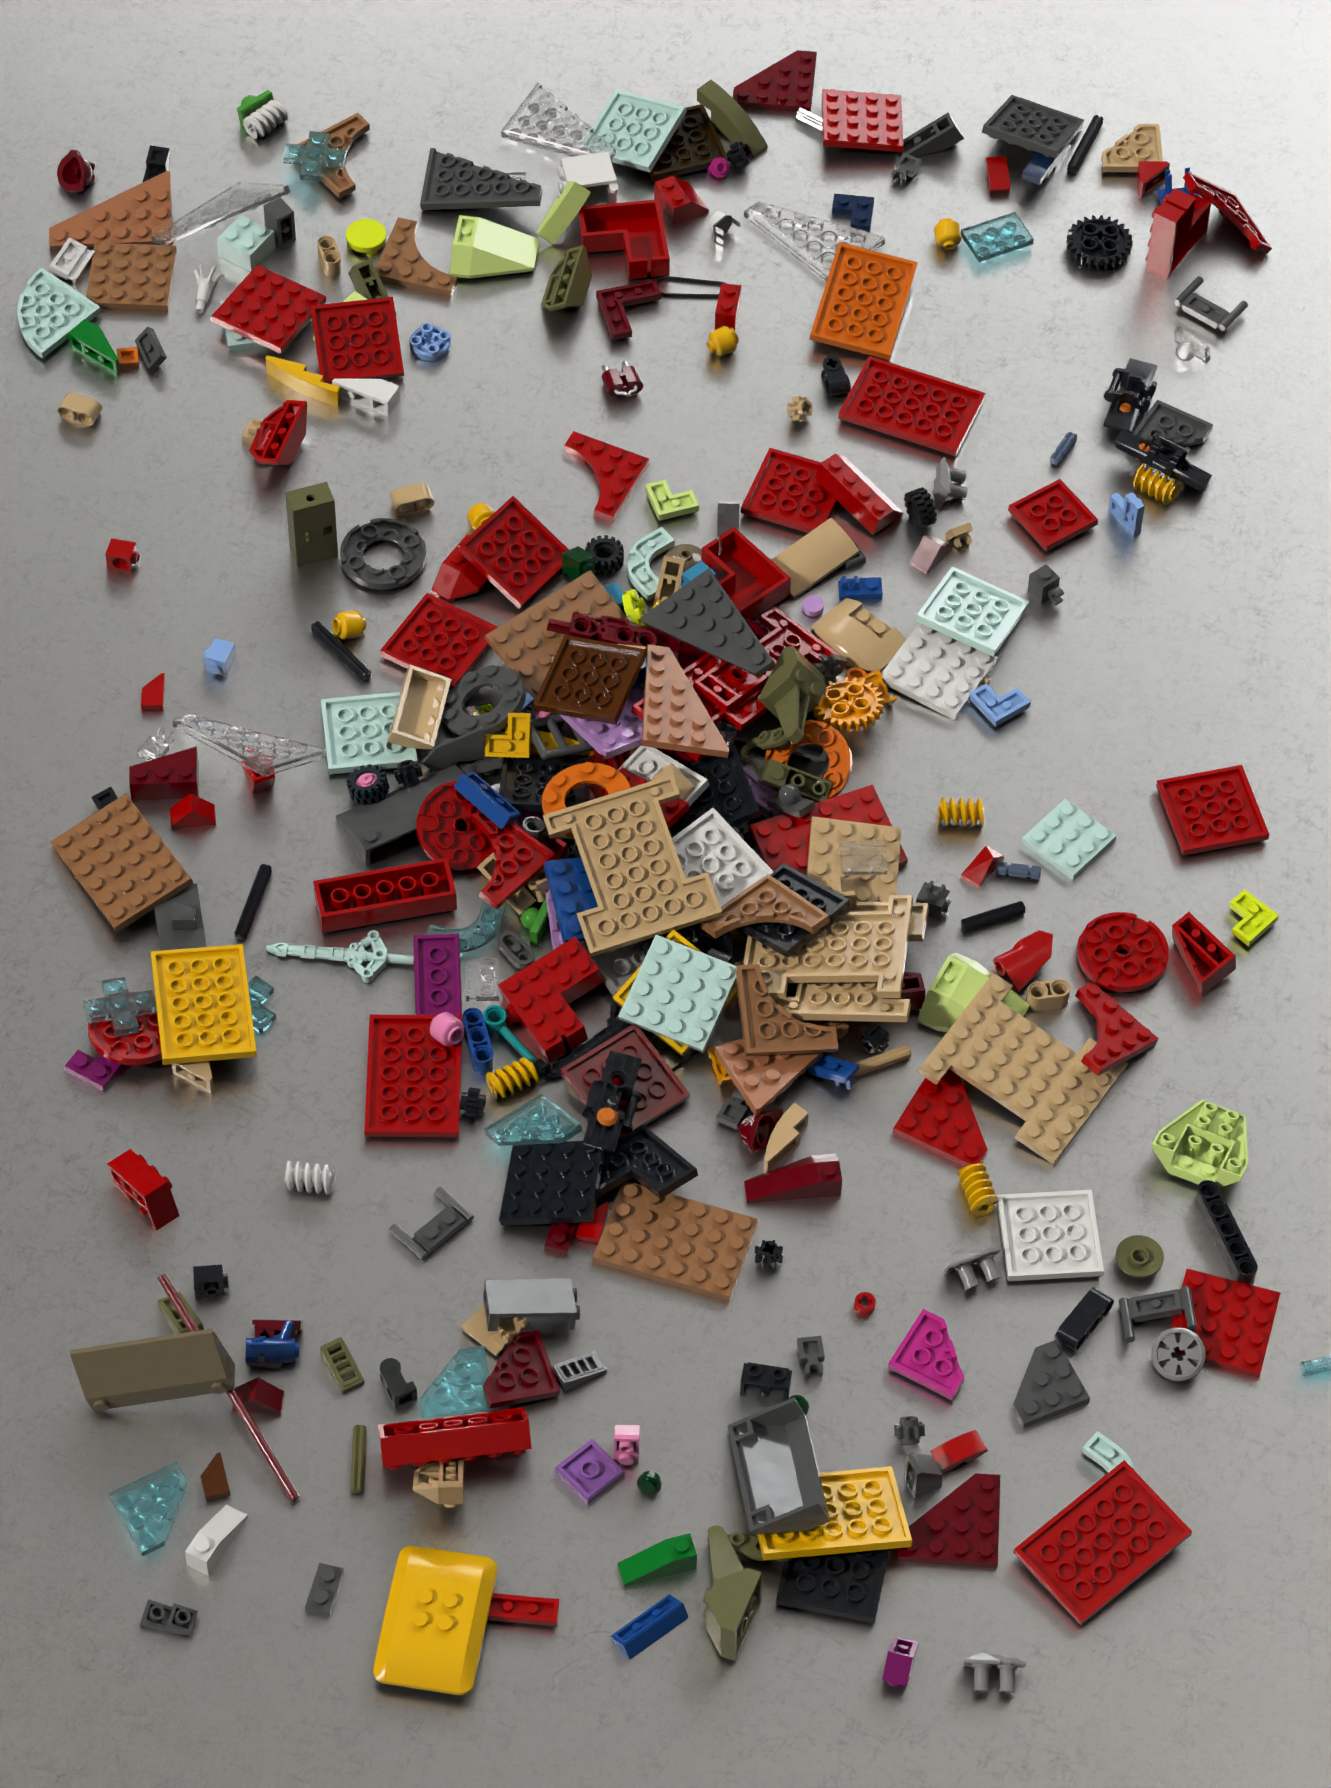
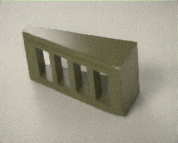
(334, 1351)

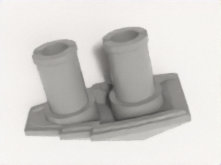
(943, 486)
(964, 1261)
(984, 1662)

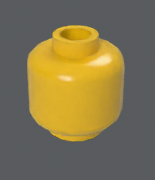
(947, 233)
(722, 341)
(479, 514)
(349, 624)

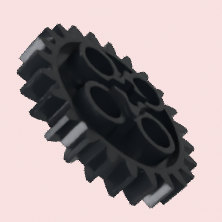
(1099, 242)

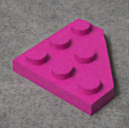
(929, 1356)

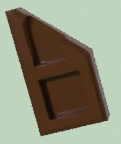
(215, 1480)

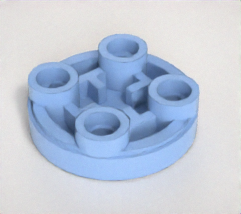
(430, 342)

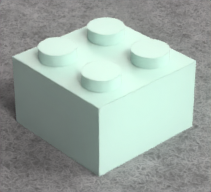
(246, 243)

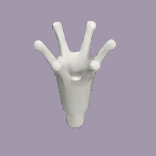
(204, 288)

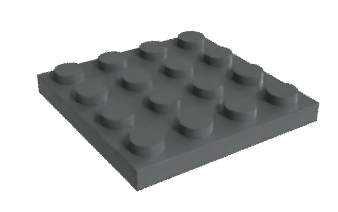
(1033, 126)

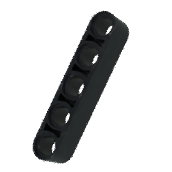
(1225, 1224)

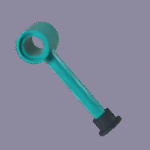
(500, 1028)

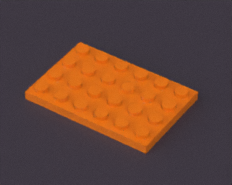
(863, 301)

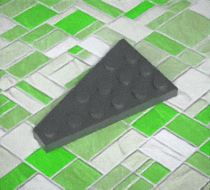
(460, 184)
(710, 622)

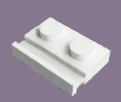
(71, 260)

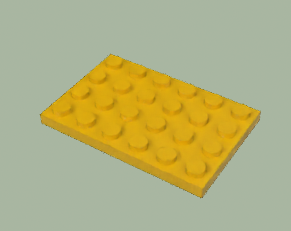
(203, 1004)
(862, 1514)

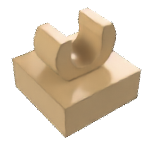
(251, 431)
(960, 532)

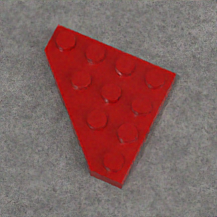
(943, 1121)

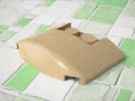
(858, 636)

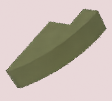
(730, 118)

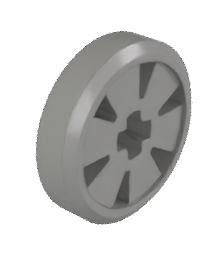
(1172, 1368)

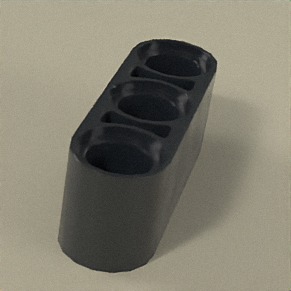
(1084, 1318)

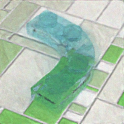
(479, 932)

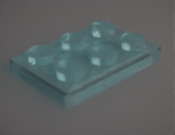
(997, 236)

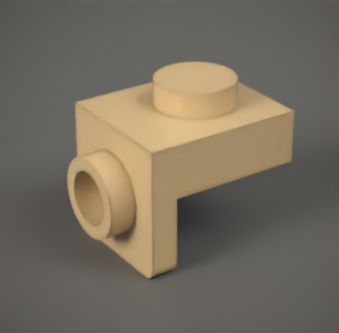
(835, 885)

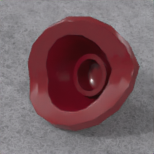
(75, 172)

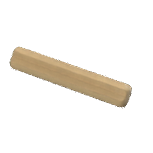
(883, 1059)

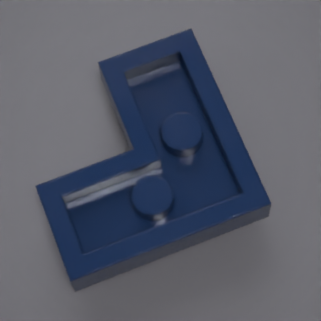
(858, 206)

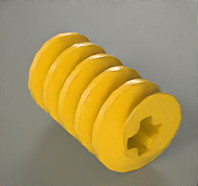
(1156, 486)
(961, 811)
(510, 1077)
(978, 1189)

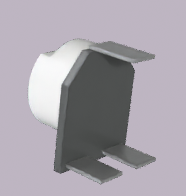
(720, 224)

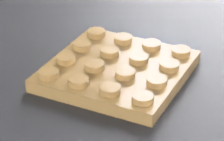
(825, 856)

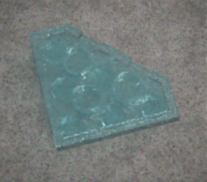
(534, 1123)
(458, 1386)
(151, 1506)

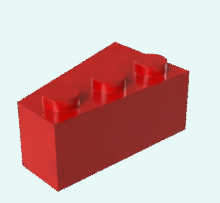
(1202, 952)
(145, 1186)

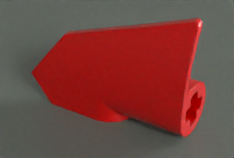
(1025, 958)

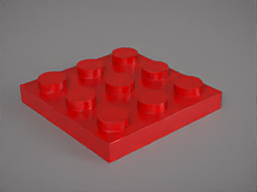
(1053, 515)

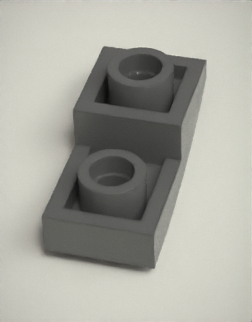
(168, 1619)

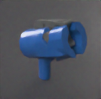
(272, 1351)

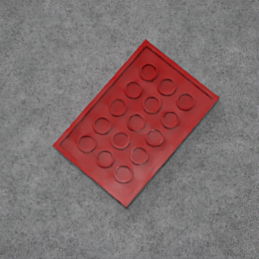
(912, 405)
(787, 837)
(411, 1079)
(1102, 1542)

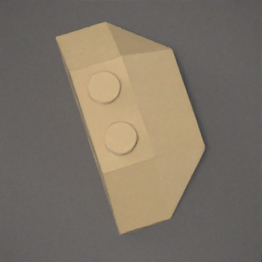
(441, 1482)

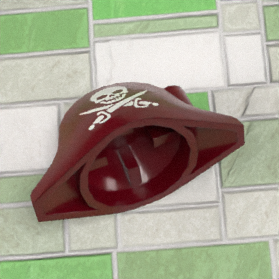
(757, 1129)

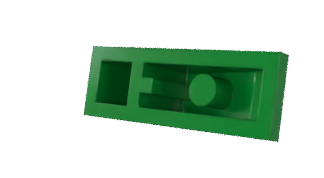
(91, 342)
(660, 1560)

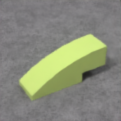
(563, 211)

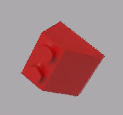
(678, 200)

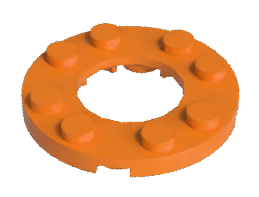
(832, 742)
(574, 777)

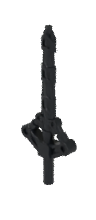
(614, 1026)

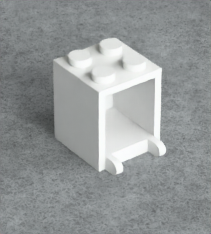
(594, 174)

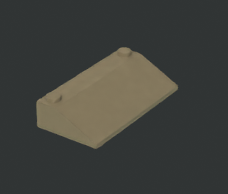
(153, 1369)

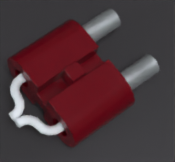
(625, 380)

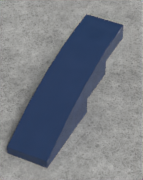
(1042, 166)

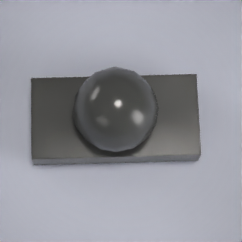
(790, 802)

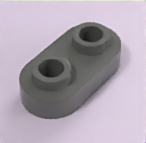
(518, 951)

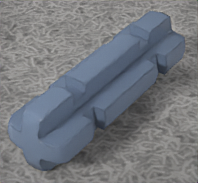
(1063, 448)
(1019, 870)

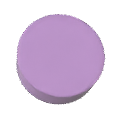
(813, 605)

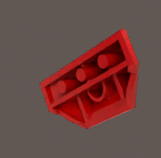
(281, 434)
(457, 577)

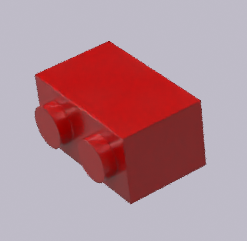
(728, 306)

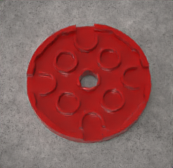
(438, 832)
(1122, 930)
(128, 1049)

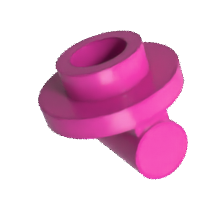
(719, 167)

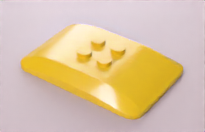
(435, 1620)

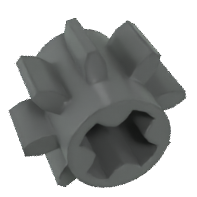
(909, 1430)

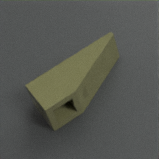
(778, 774)

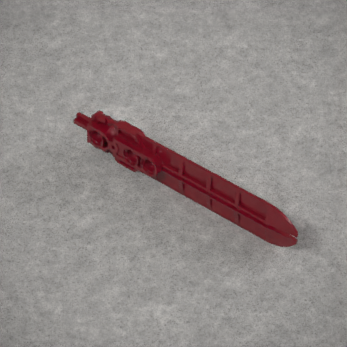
(616, 629)

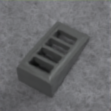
(568, 1383)

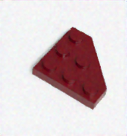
(521, 1373)

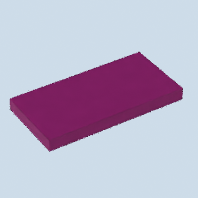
(437, 974)

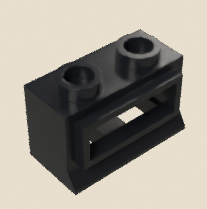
(767, 1378)

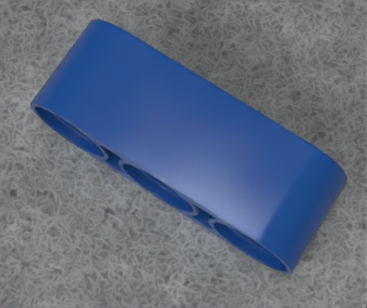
(478, 1032)

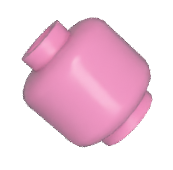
(447, 1029)

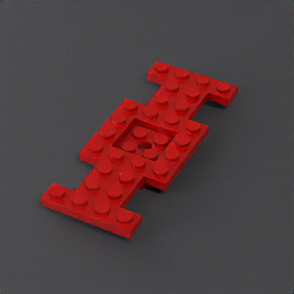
(722, 691)

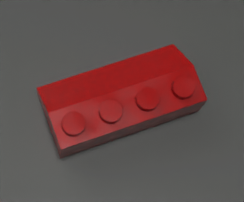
(857, 493)

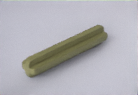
(358, 1459)

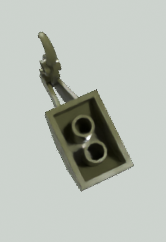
(790, 695)
(735, 1590)

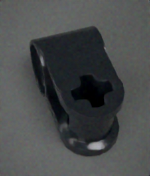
(834, 377)

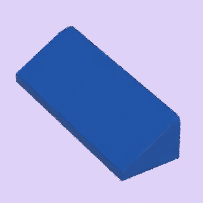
(486, 799)
(650, 1626)

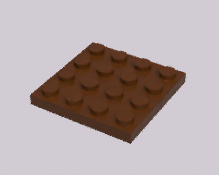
(590, 679)

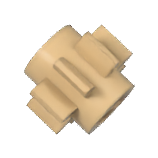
(799, 408)

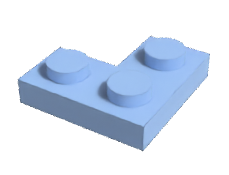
(1128, 511)
(998, 708)

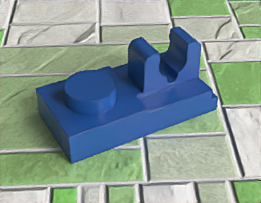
(860, 588)
(835, 1069)

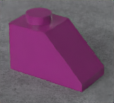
(900, 1661)

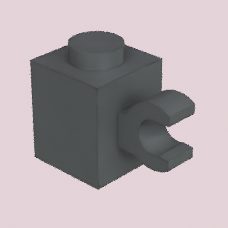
(1045, 585)
(936, 898)

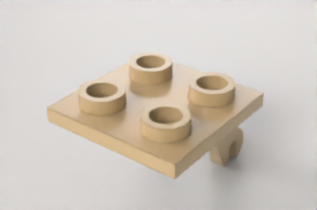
(494, 1340)

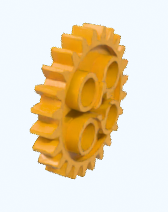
(849, 705)

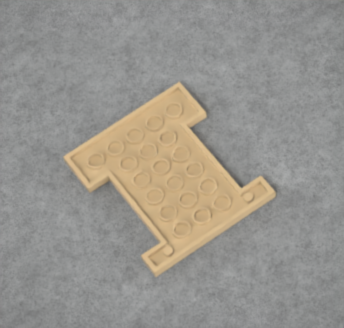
(633, 867)
(849, 949)
(855, 999)
(1021, 1070)

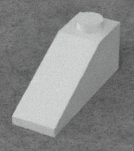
(370, 393)
(214, 1539)

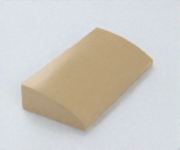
(815, 556)
(419, 709)

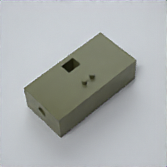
(311, 524)

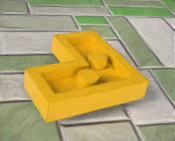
(516, 741)

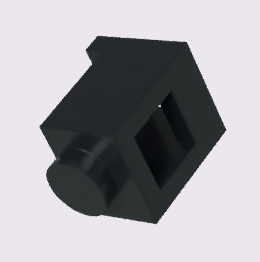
(209, 1280)

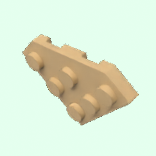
(1139, 145)

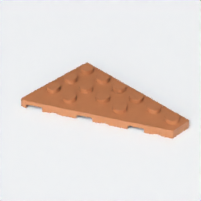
(121, 219)
(673, 711)
(767, 1076)

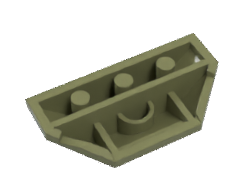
(568, 281)

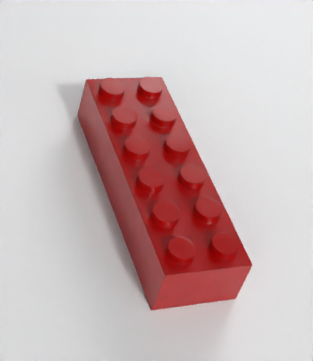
(385, 895)
(454, 1437)

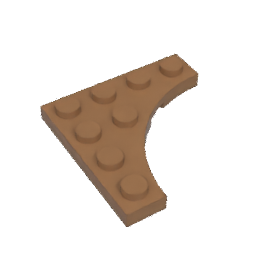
(342, 136)
(404, 265)
(766, 902)
(769, 1027)

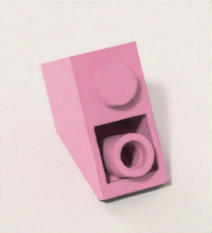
(626, 1444)

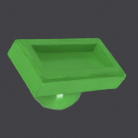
(251, 104)
(536, 921)

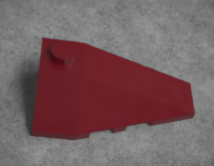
(804, 1179)

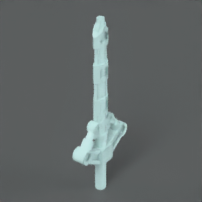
(353, 955)

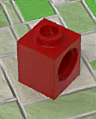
(122, 555)

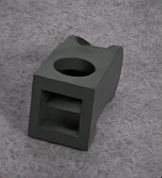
(395, 1385)

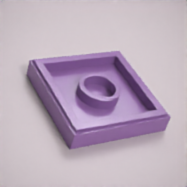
(589, 1471)

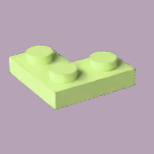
(669, 505)

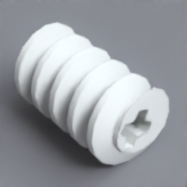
(265, 119)
(309, 1178)

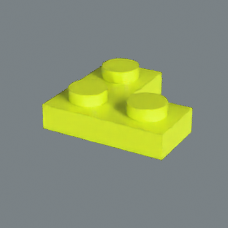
(1255, 915)

